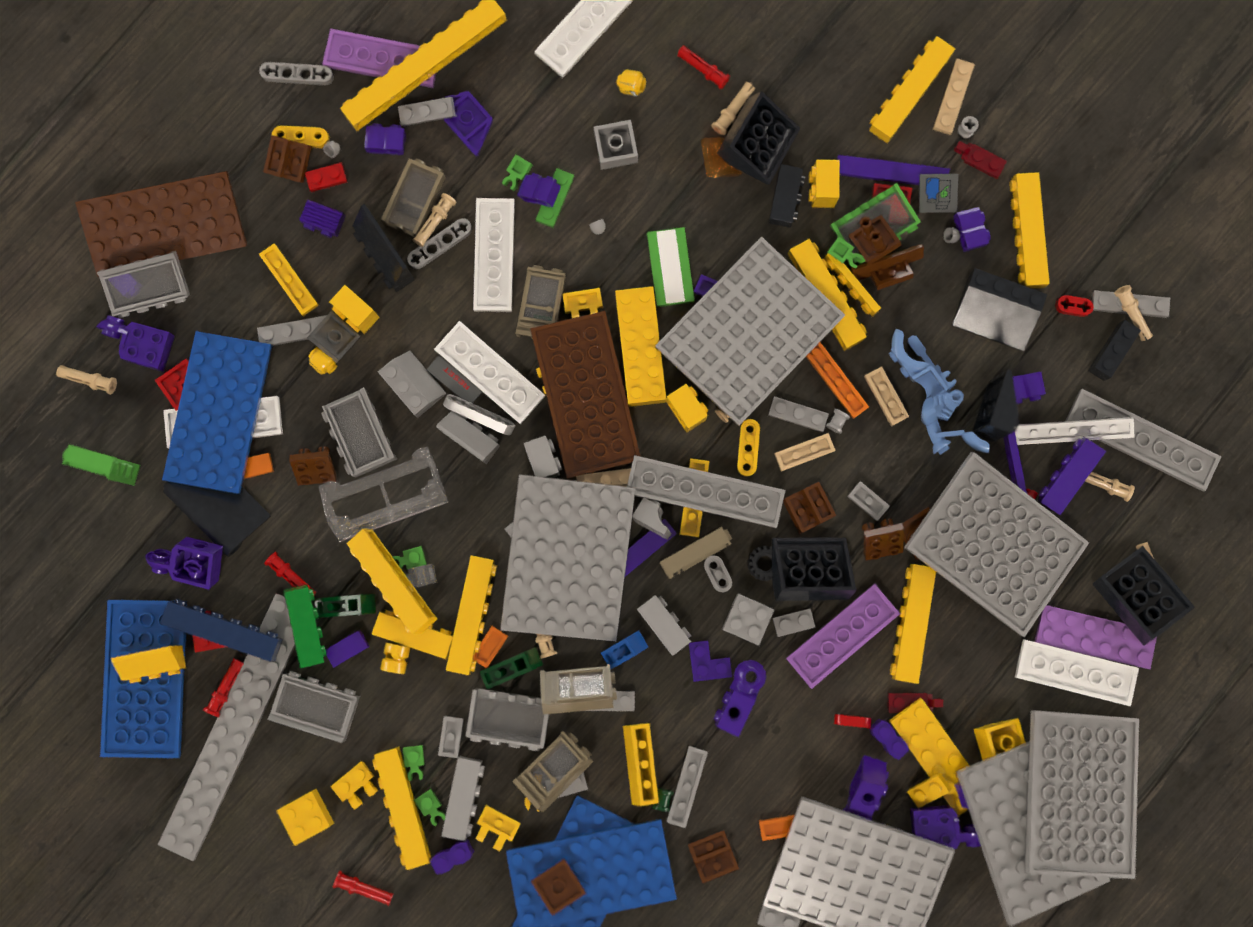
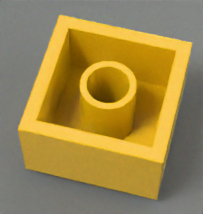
(825, 183)
(350, 306)
(687, 408)
(305, 817)

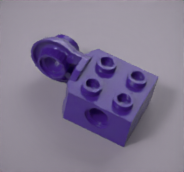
(139, 342)
(190, 562)
(742, 696)
(867, 788)
(942, 826)

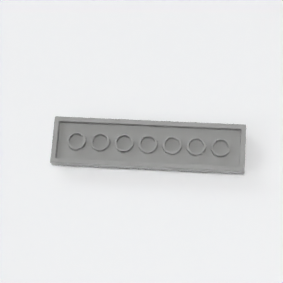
(1151, 442)
(706, 491)

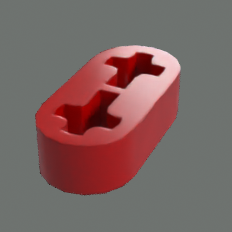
(1074, 310)
(850, 720)

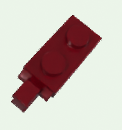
(980, 159)
(899, 701)

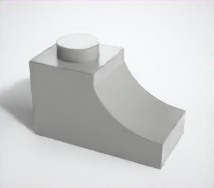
(649, 516)

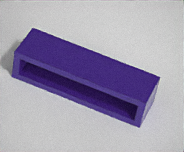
(1071, 475)

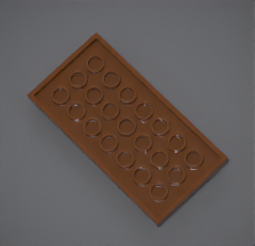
(179, 216)
(585, 394)

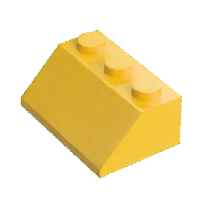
(150, 663)
(999, 737)

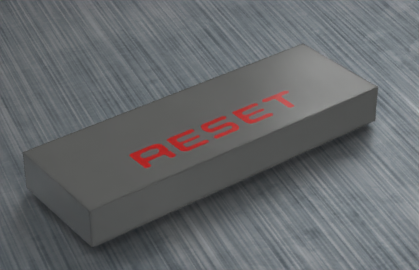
(454, 380)

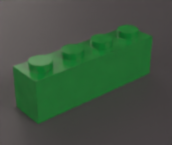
(303, 626)

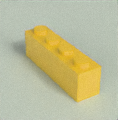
(430, 641)
(640, 764)

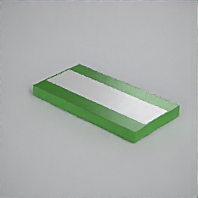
(670, 267)

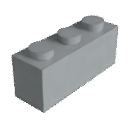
(664, 624)

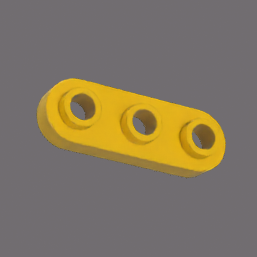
(308, 137)
(748, 439)

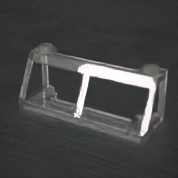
(431, 497)

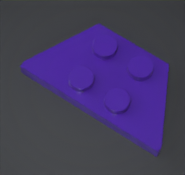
(471, 121)

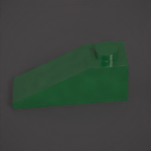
(345, 605)
(511, 668)

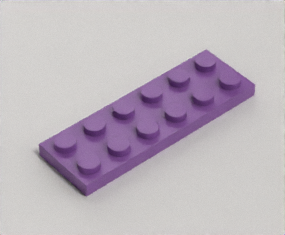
(366, 54)
(842, 636)
(1092, 637)

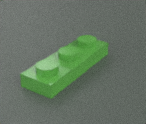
(549, 215)

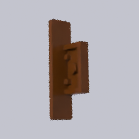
(891, 268)

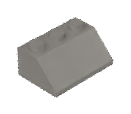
(412, 383)
(469, 436)

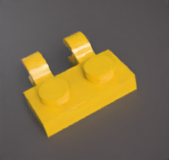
(582, 301)
(353, 781)
(497, 823)

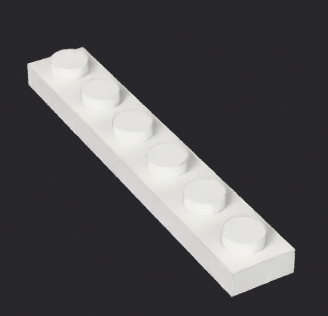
(1073, 430)

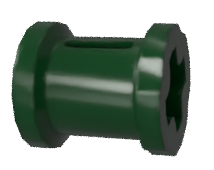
(664, 799)

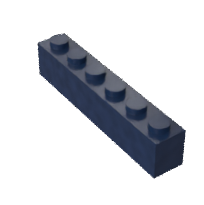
(222, 631)

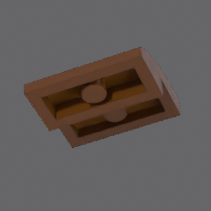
(287, 158)
(809, 507)
(713, 857)

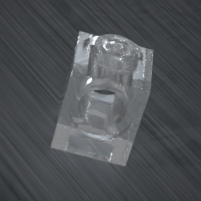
(422, 575)

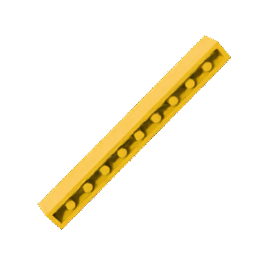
(423, 63)

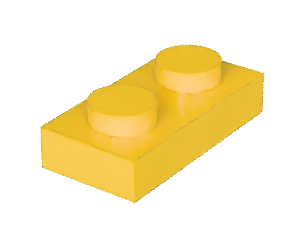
(929, 790)

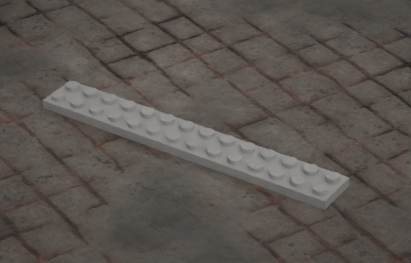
(228, 740)

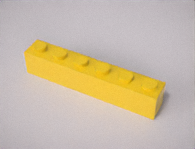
(912, 89)
(1029, 230)
(814, 269)
(391, 581)
(470, 615)
(914, 623)
(402, 808)

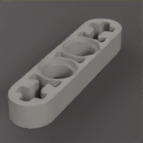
(296, 77)
(441, 246)
(479, 414)

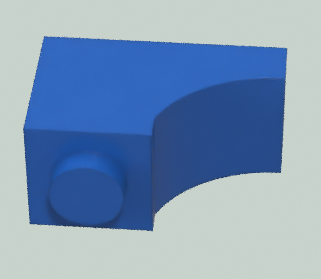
(624, 649)

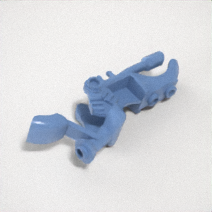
(939, 399)

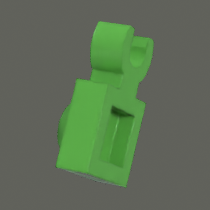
(518, 169)
(842, 250)
(412, 558)
(414, 759)
(429, 804)

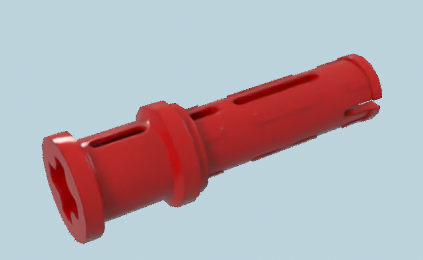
(710, 71)
(284, 570)
(220, 696)
(354, 885)

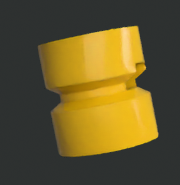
(395, 658)

